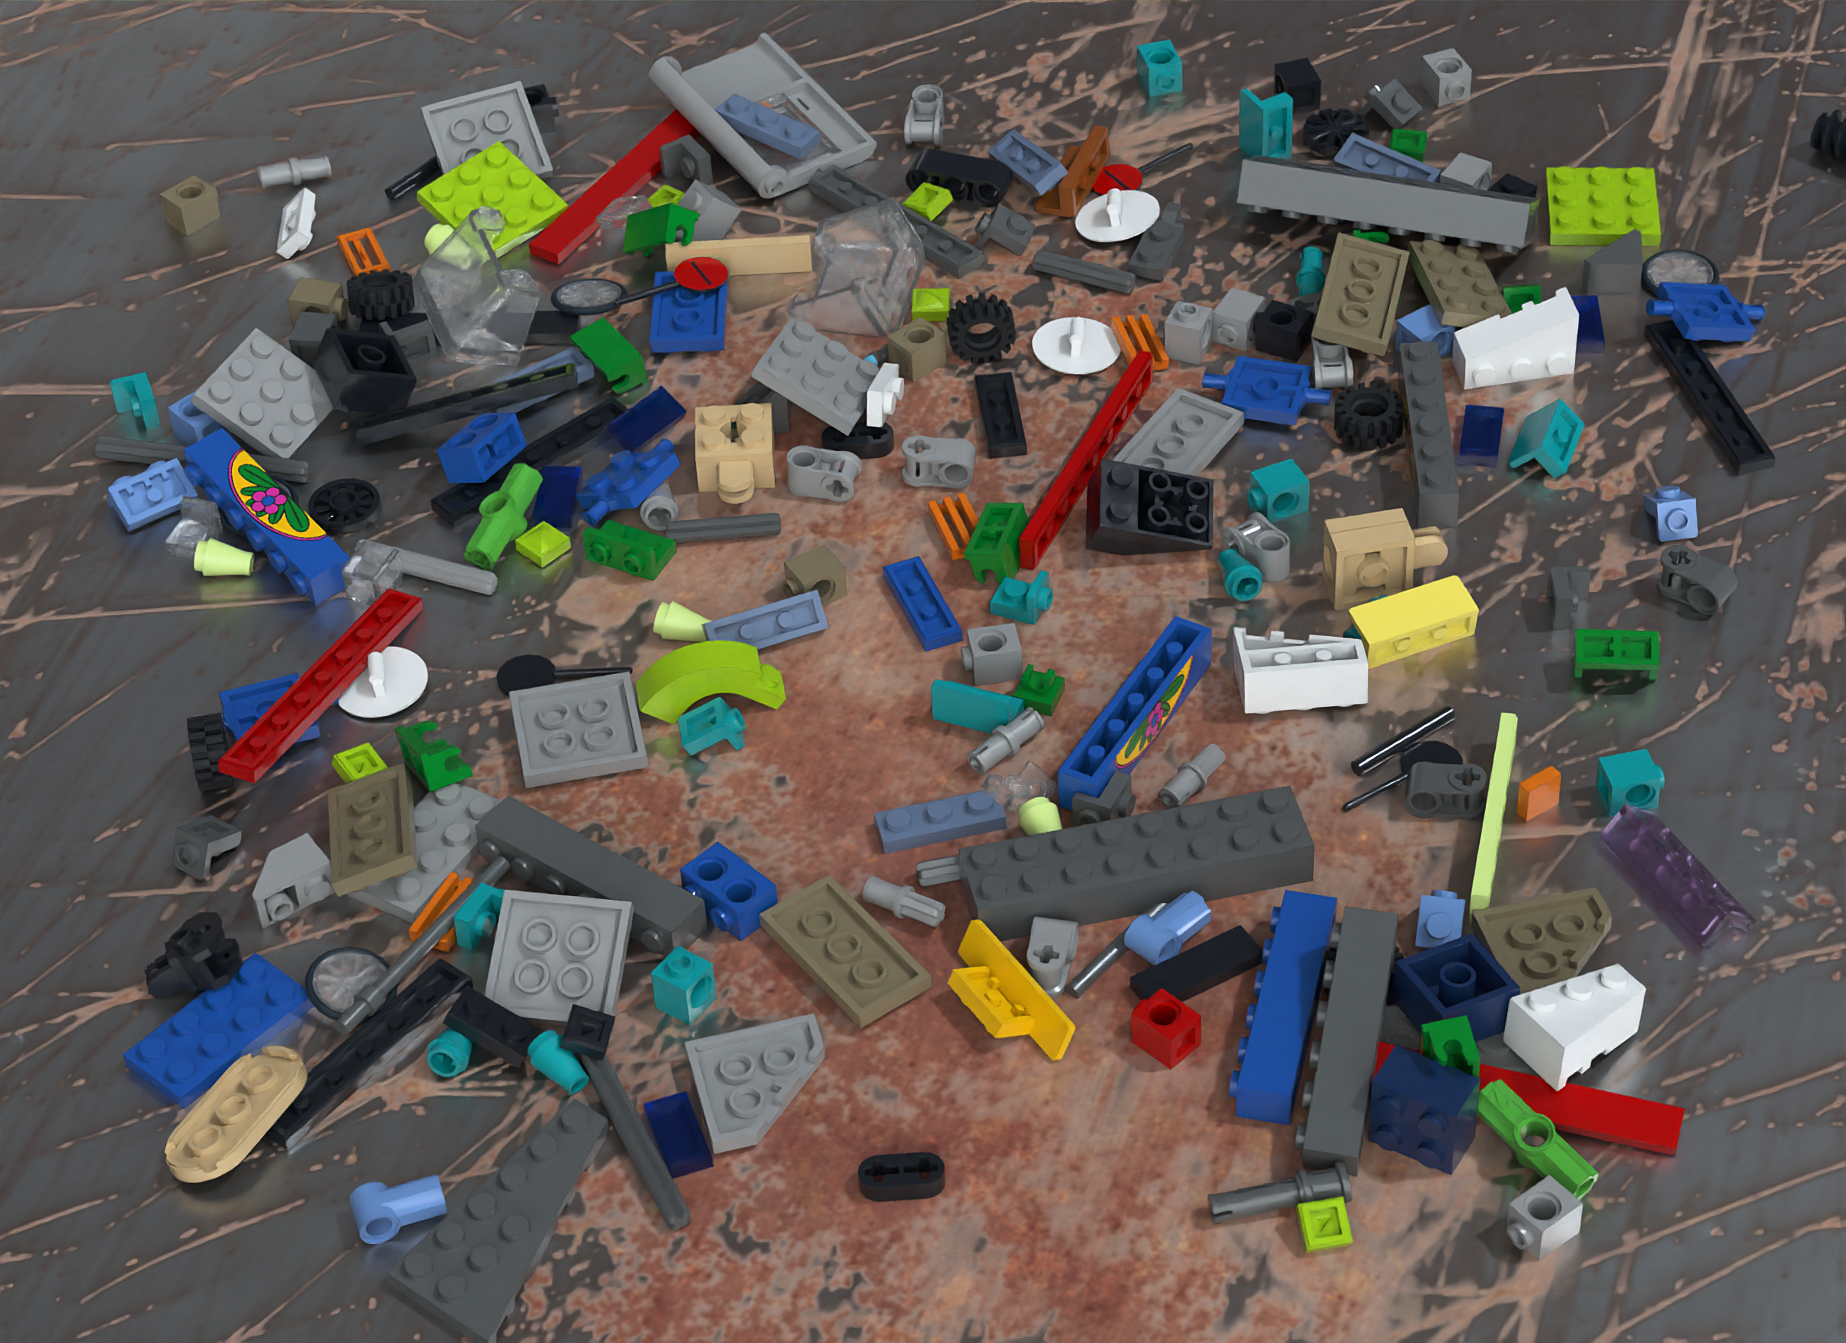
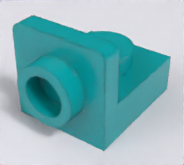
(136, 394)
(1022, 599)
(710, 725)
(478, 916)

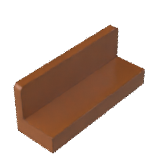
(1083, 169)

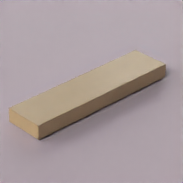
(748, 255)

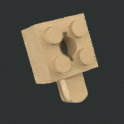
(737, 458)
(1375, 556)

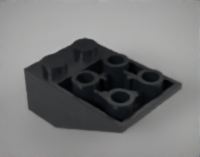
(1147, 510)

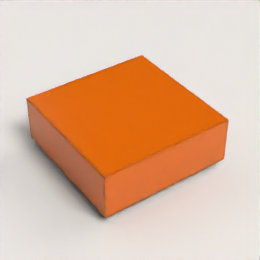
(1538, 793)

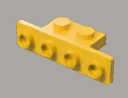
(1006, 994)

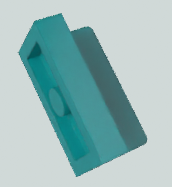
(1265, 125)
(1548, 437)
(973, 706)

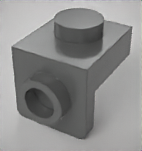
(1392, 104)
(1005, 228)
(1113, 803)

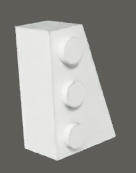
(1519, 346)
(1298, 673)
(1573, 1022)

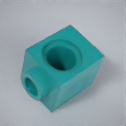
(1159, 68)
(1279, 491)
(1629, 780)
(683, 985)

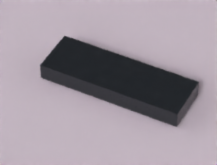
(1000, 415)
(1200, 966)

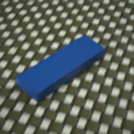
(922, 604)

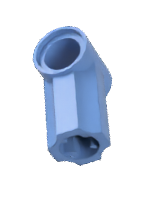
(1164, 933)
(383, 1210)

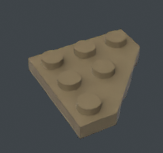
(1545, 936)

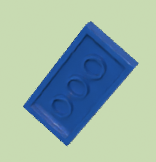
(217, 1029)

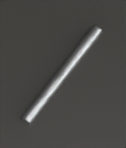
(1104, 960)

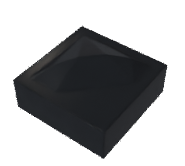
(587, 1032)

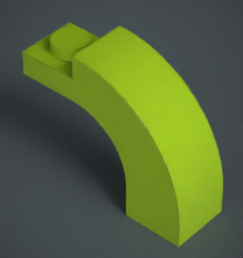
(705, 670)

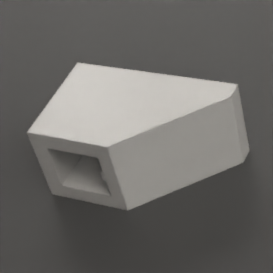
(715, 212)
(291, 880)

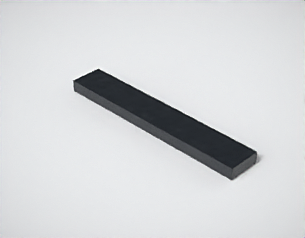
(546, 326)
(1710, 399)
(466, 403)
(553, 449)
(369, 1050)

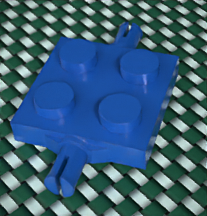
(1705, 311)
(1267, 389)
(627, 480)
(248, 703)

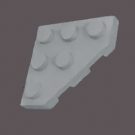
(752, 1077)

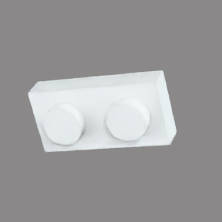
(296, 224)
(884, 394)

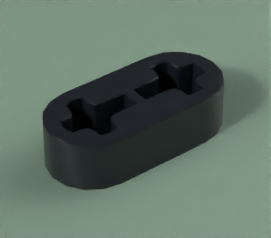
(861, 440)
(901, 1176)

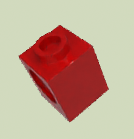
(1165, 1028)

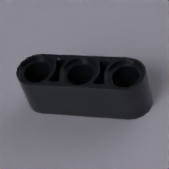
(967, 177)

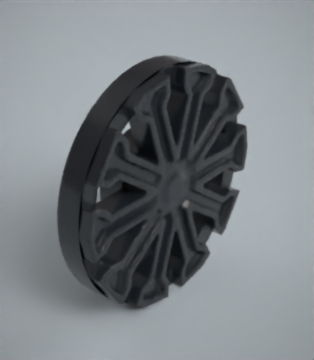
(1332, 132)
(345, 505)

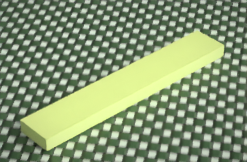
(1494, 814)

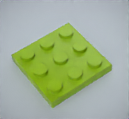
(496, 181)
(1601, 205)

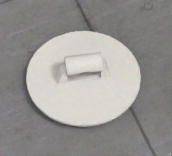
(1117, 216)
(1076, 345)
(387, 684)

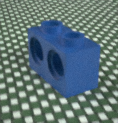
(481, 448)
(730, 890)

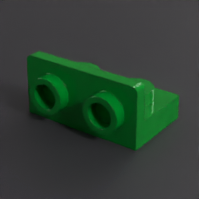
(628, 549)

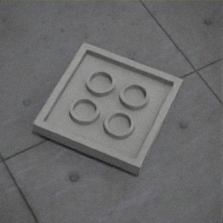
(478, 120)
(817, 375)
(266, 397)
(578, 729)
(558, 955)

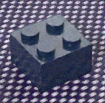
(1455, 982)
(1423, 1109)

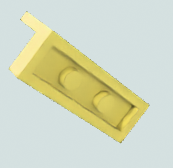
(1415, 620)

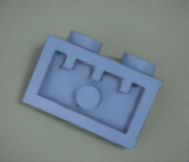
(150, 493)

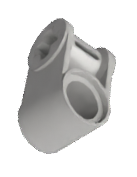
(925, 116)
(1330, 365)
(941, 463)
(819, 474)
(1261, 546)
(1051, 952)

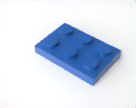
(687, 319)

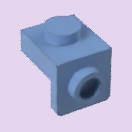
(1673, 512)
(1439, 919)

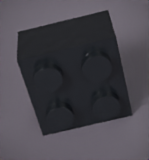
(364, 371)

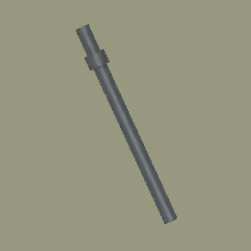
(372, 996)

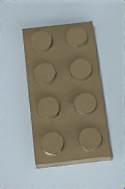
(1456, 283)
(1360, 294)
(372, 830)
(845, 951)

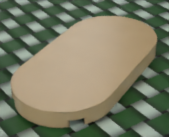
(235, 1114)

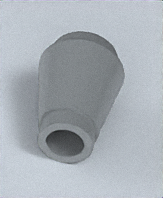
(659, 508)

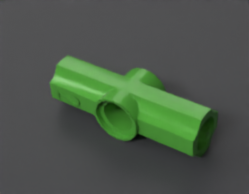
(503, 516)
(1516, 1121)

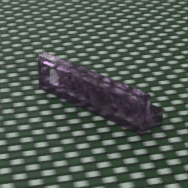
(1674, 875)

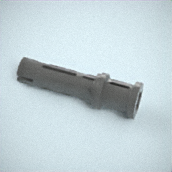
(1282, 1194)

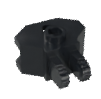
(195, 958)

